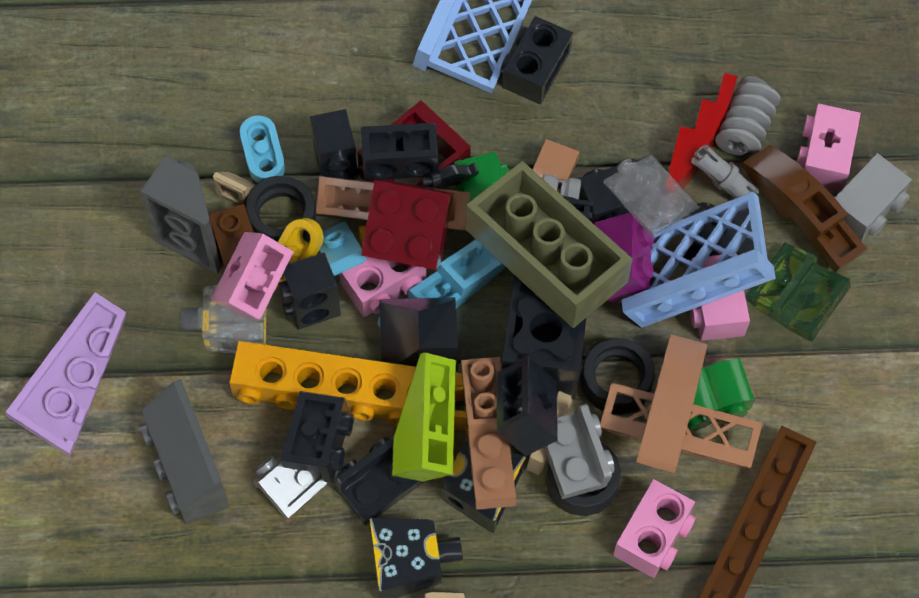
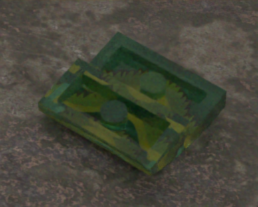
(801, 294)

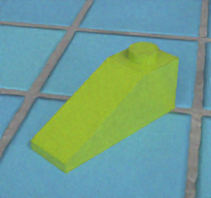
(426, 424)

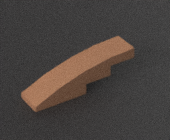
(353, 199)
(672, 404)

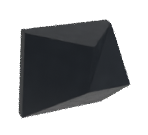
(417, 328)

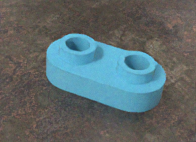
(262, 152)

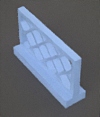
(442, 25)
(700, 284)

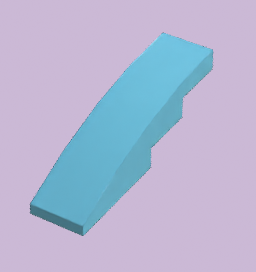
(459, 275)

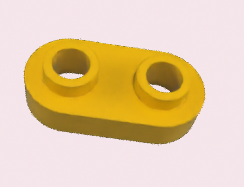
(293, 239)

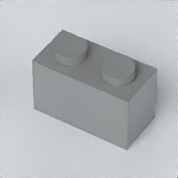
(873, 195)

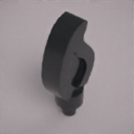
(451, 176)

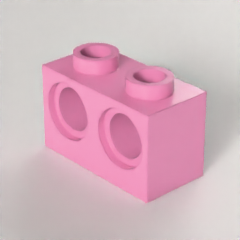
(389, 282)
(648, 526)

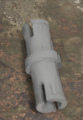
(722, 173)

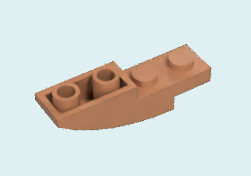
(487, 448)

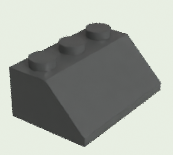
(180, 213)
(183, 455)

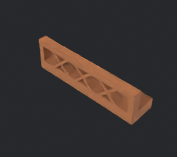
(691, 445)

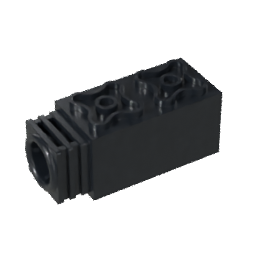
(542, 333)

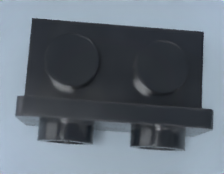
(318, 435)
(369, 483)

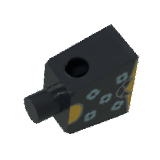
(459, 489)
(409, 555)

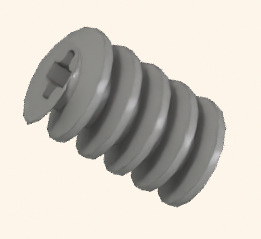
(748, 117)

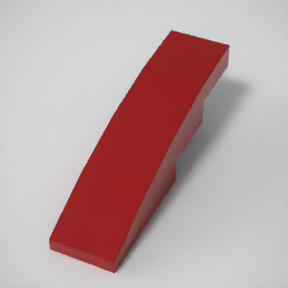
(707, 127)

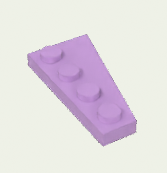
(66, 382)

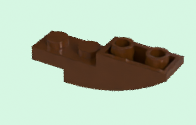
(808, 203)

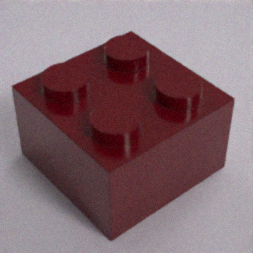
(407, 224)

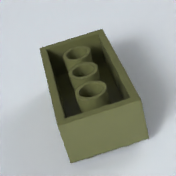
(548, 244)

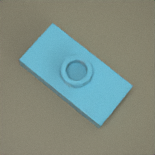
(341, 248)

